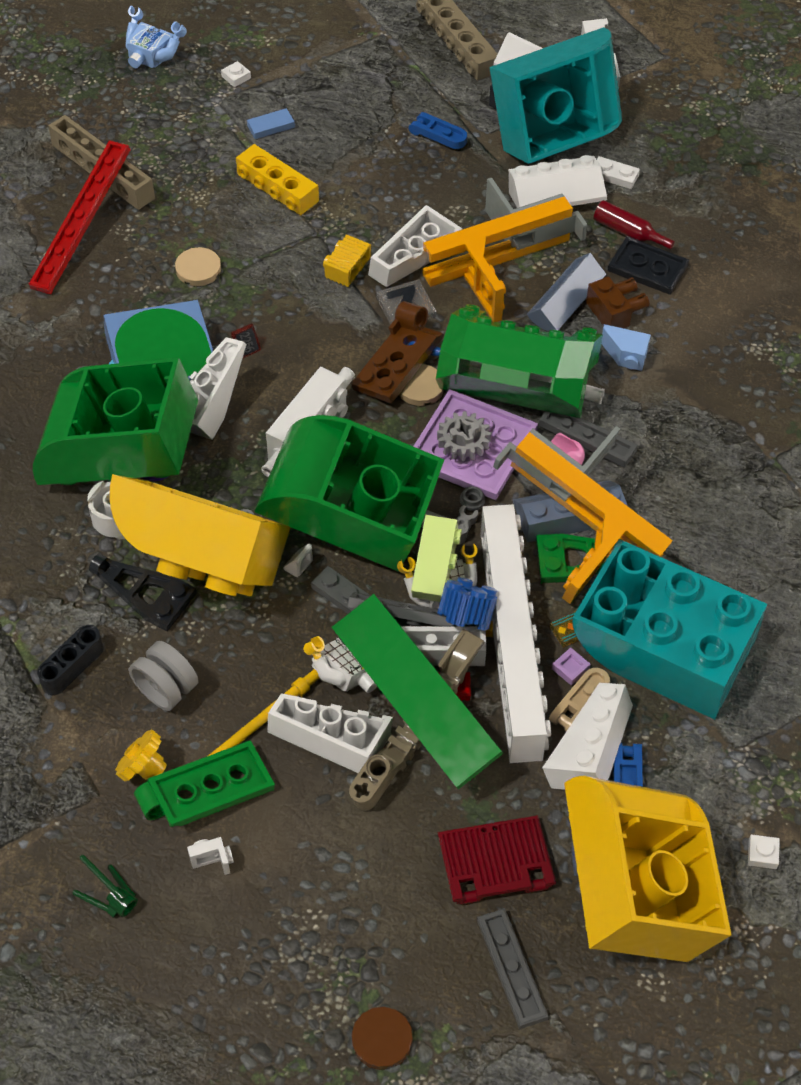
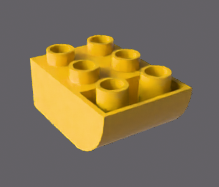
(645, 870)

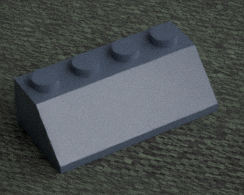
(544, 515)

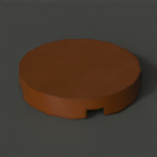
(382, 1038)

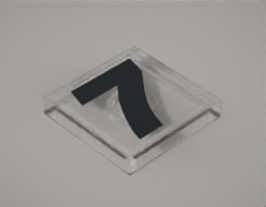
(409, 292)

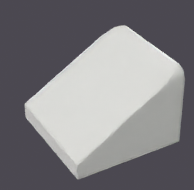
(299, 561)

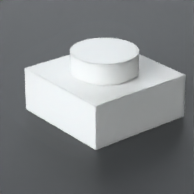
(236, 74)
(763, 851)

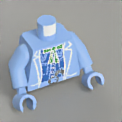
(150, 44)

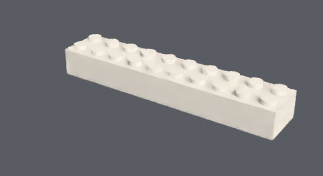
(514, 636)

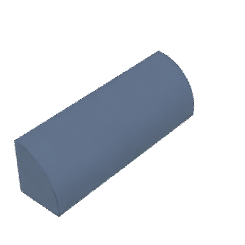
(566, 293)

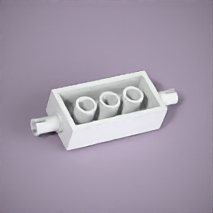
(321, 395)

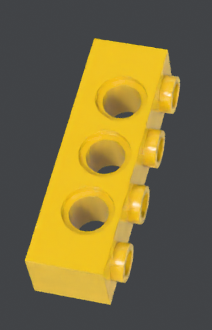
(277, 179)

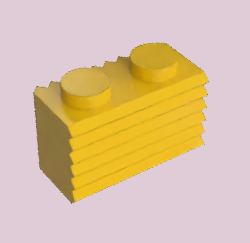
(347, 260)

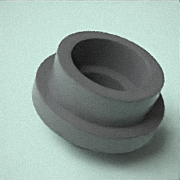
(475, 494)

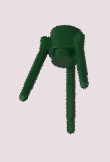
(120, 900)

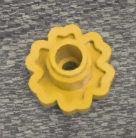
(142, 758)

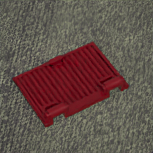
(496, 858)

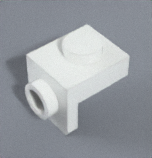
(210, 851)

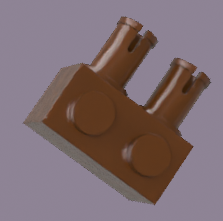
(609, 303)

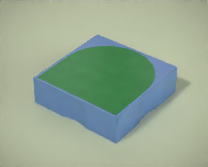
(160, 333)

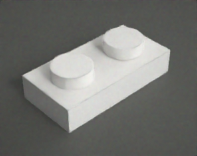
(618, 173)

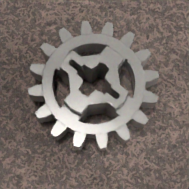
(462, 434)

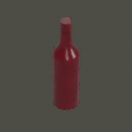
(629, 224)

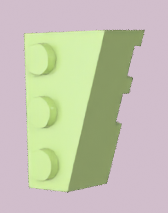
(435, 557)

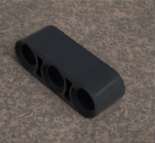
(67, 671)

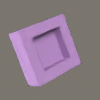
(570, 666)

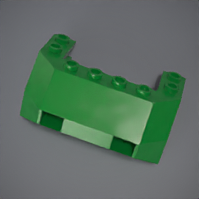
(510, 356)

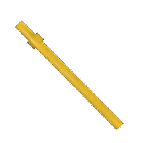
(298, 688)

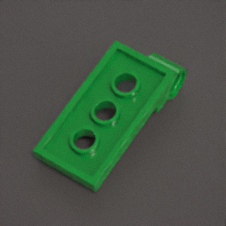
(161, 797)

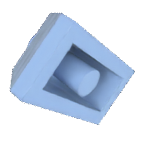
(626, 346)

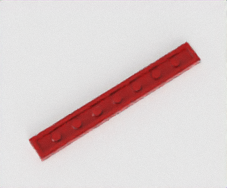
(79, 217)

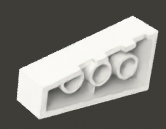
(328, 730)
(592, 738)

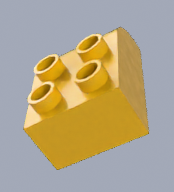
(198, 536)

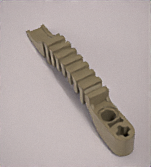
(402, 748)

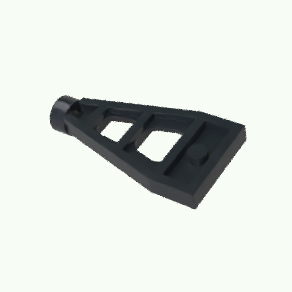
(167, 606)

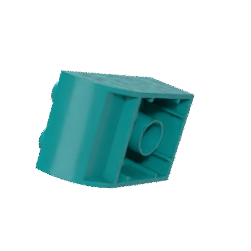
(557, 96)
(668, 627)

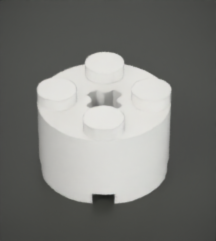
(101, 511)

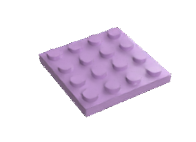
(479, 472)

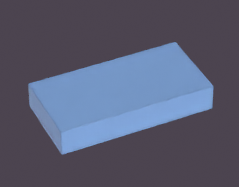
(270, 123)

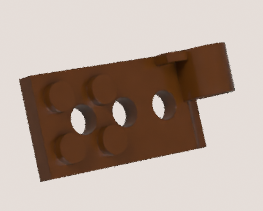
(405, 328)

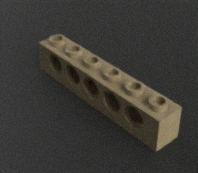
(459, 35)
(85, 151)

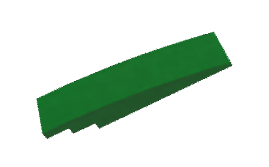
(417, 691)

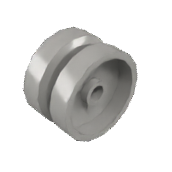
(163, 675)

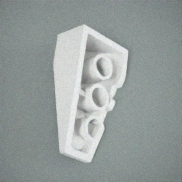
(215, 386)

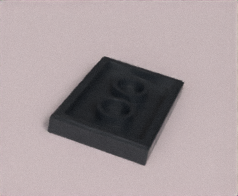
(648, 265)

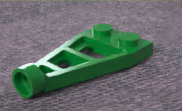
(552, 557)

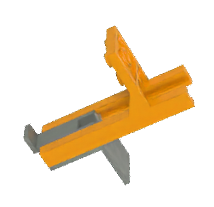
(524, 232)
(572, 488)

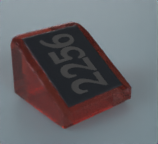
(248, 335)

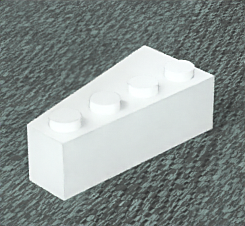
(405, 249)

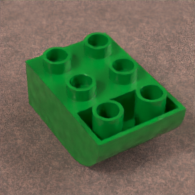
(117, 422)
(351, 487)

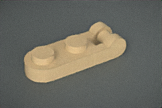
(578, 696)

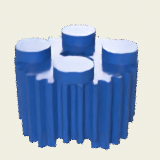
(467, 603)

